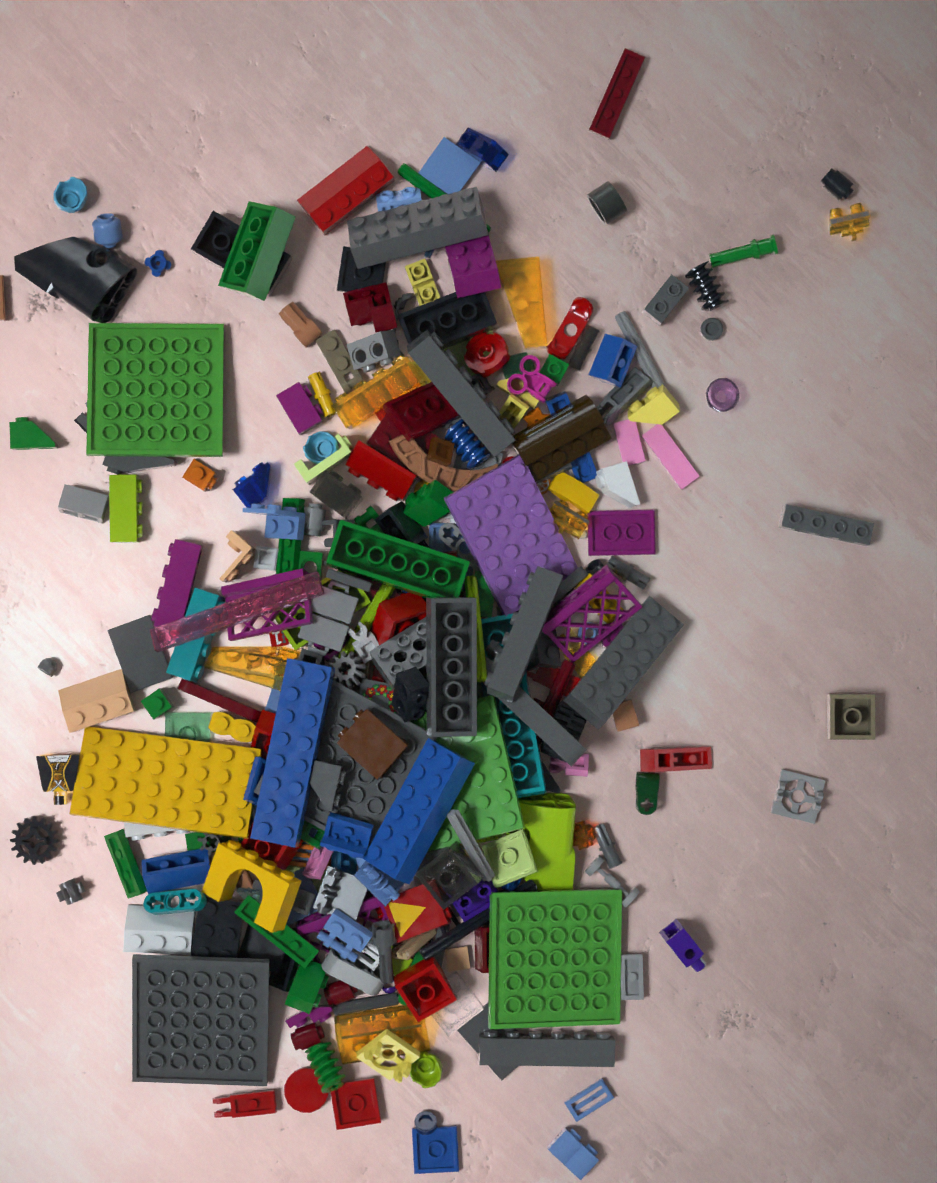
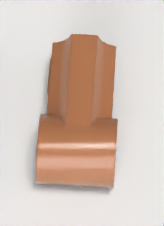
(303, 328)

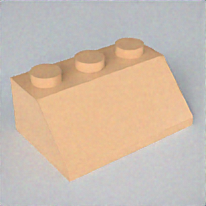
(96, 701)

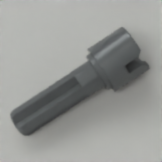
(384, 938)

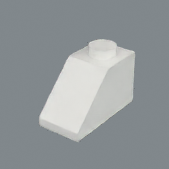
(618, 484)

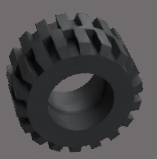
(570, 721)

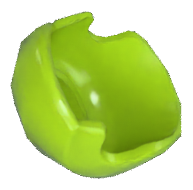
(426, 1070)

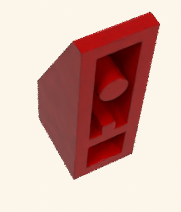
(675, 759)

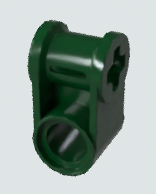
(647, 787)

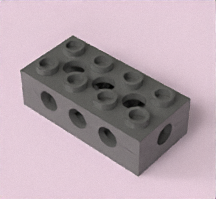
(402, 653)

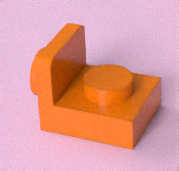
(200, 475)

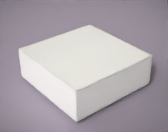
(265, 558)

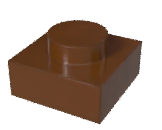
(440, 451)

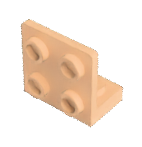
(238, 544)

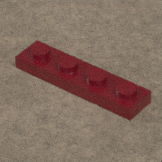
(616, 94)

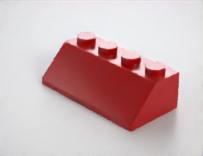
(346, 190)

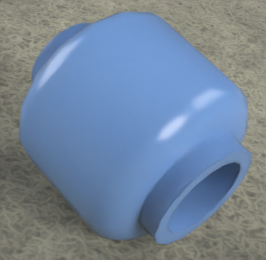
(107, 230)

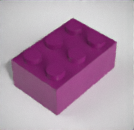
(473, 266)

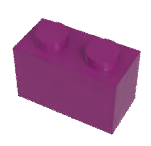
(299, 408)

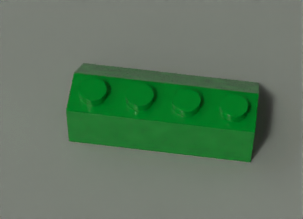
(257, 250)

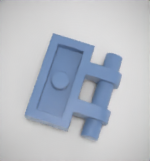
(348, 931)

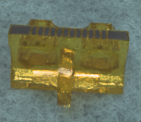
(849, 224)
(568, 520)

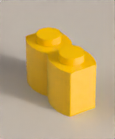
(226, 724)

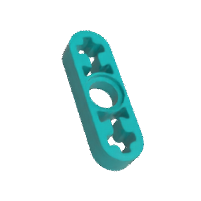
(183, 905)

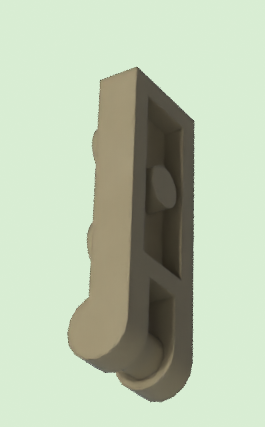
(338, 360)

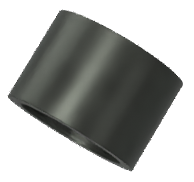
(607, 202)

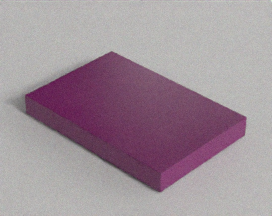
(621, 532)

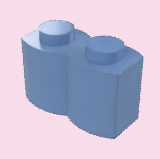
(573, 1152)

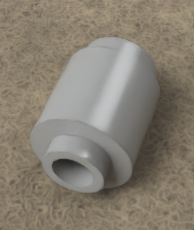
(313, 519)

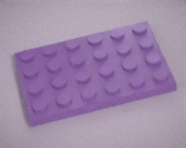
(509, 531)

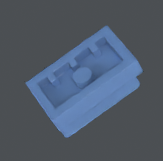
(280, 523)

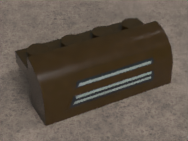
(561, 437)

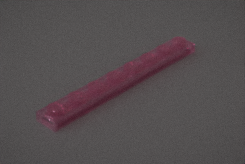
(237, 611)

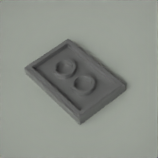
(137, 656)
(477, 1025)

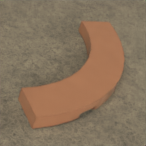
(416, 461)

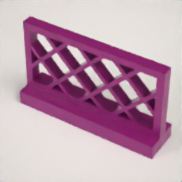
(249, 587)
(580, 597)
(316, 922)

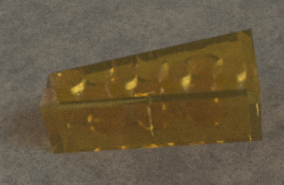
(524, 294)

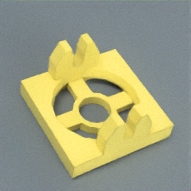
(378, 1045)

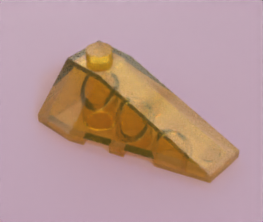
(253, 664)

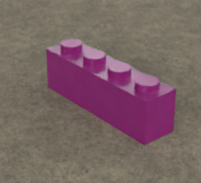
(178, 582)

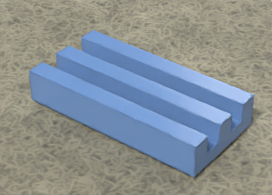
(582, 1093)

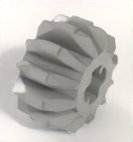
(353, 673)

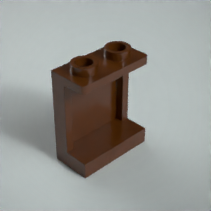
(372, 743)

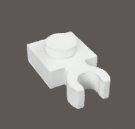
(364, 642)

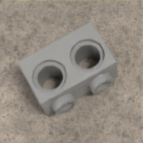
(374, 350)

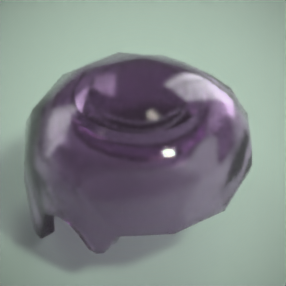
(722, 395)

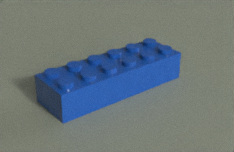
(418, 811)

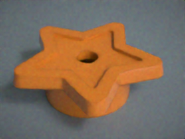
(533, 415)

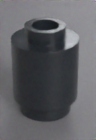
(837, 184)

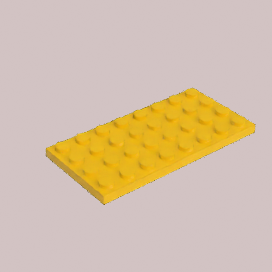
(164, 782)

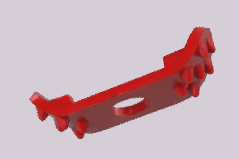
(579, 315)

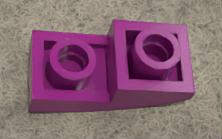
(320, 1013)

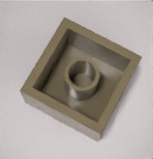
(851, 716)

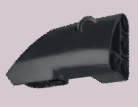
(78, 275)

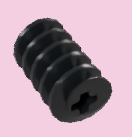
(706, 287)

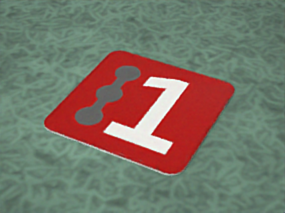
(278, 639)

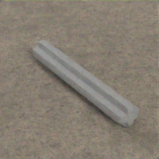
(640, 353)
(470, 844)

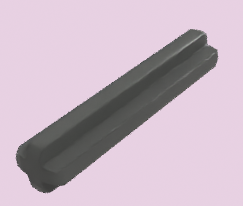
(367, 1003)

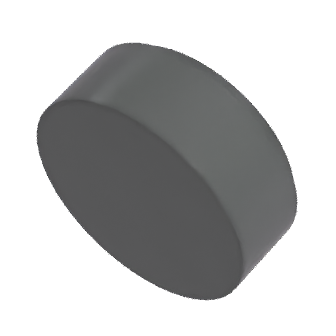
(711, 329)

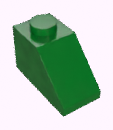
(29, 436)

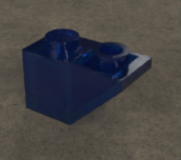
(483, 149)
(255, 487)

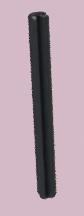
(465, 928)

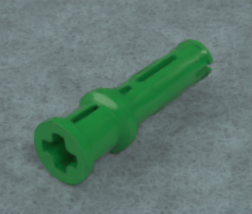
(754, 249)

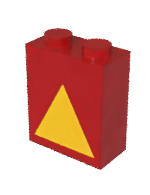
(416, 914)

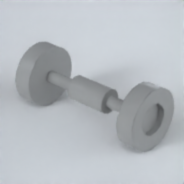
(612, 881)

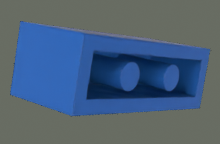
(175, 870)

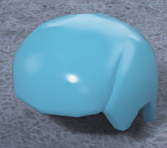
(70, 195)
(320, 446)

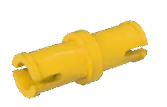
(322, 394)

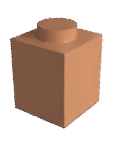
(625, 716)

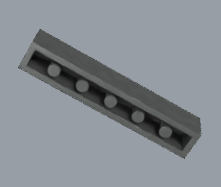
(524, 634)
(546, 1050)

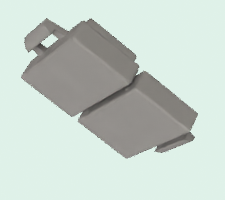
(331, 609)

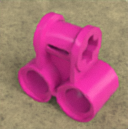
(532, 381)

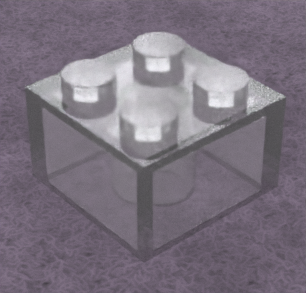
(460, 1011)

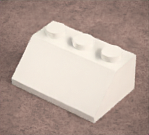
(158, 933)

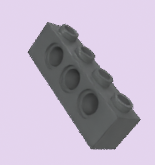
(826, 525)

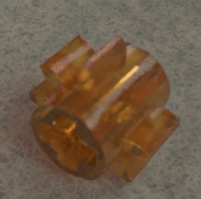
(583, 835)

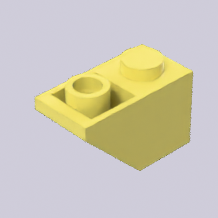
(655, 407)

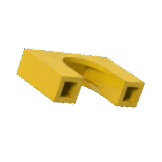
(277, 884)

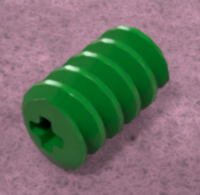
(325, 1067)

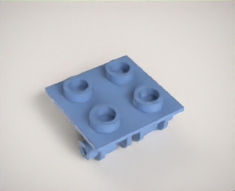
(378, 883)

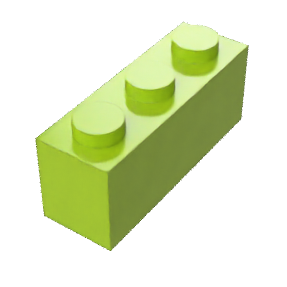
(125, 508)

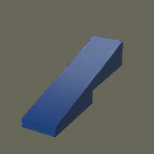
(582, 467)

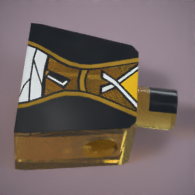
(58, 775)

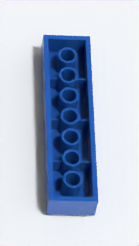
(292, 752)

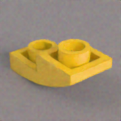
(574, 491)

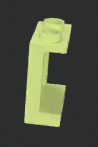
(327, 464)

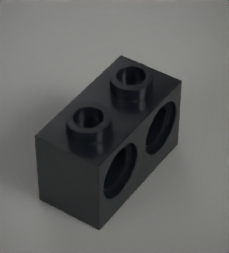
(410, 694)

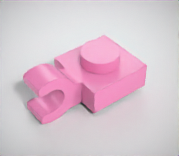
(579, 768)

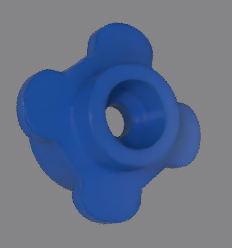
(157, 257)

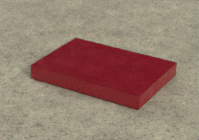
(420, 411)

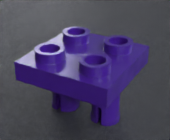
(475, 900)

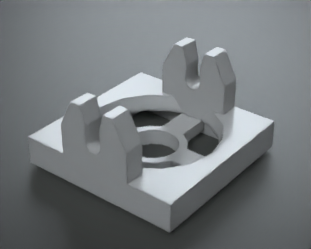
(817, 785)

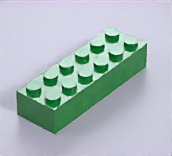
(396, 562)

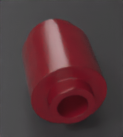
(339, 992)
(307, 1036)

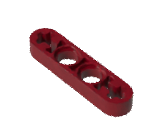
(219, 700)

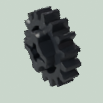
(34, 829)

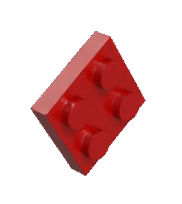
(356, 1104)

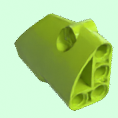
(550, 834)

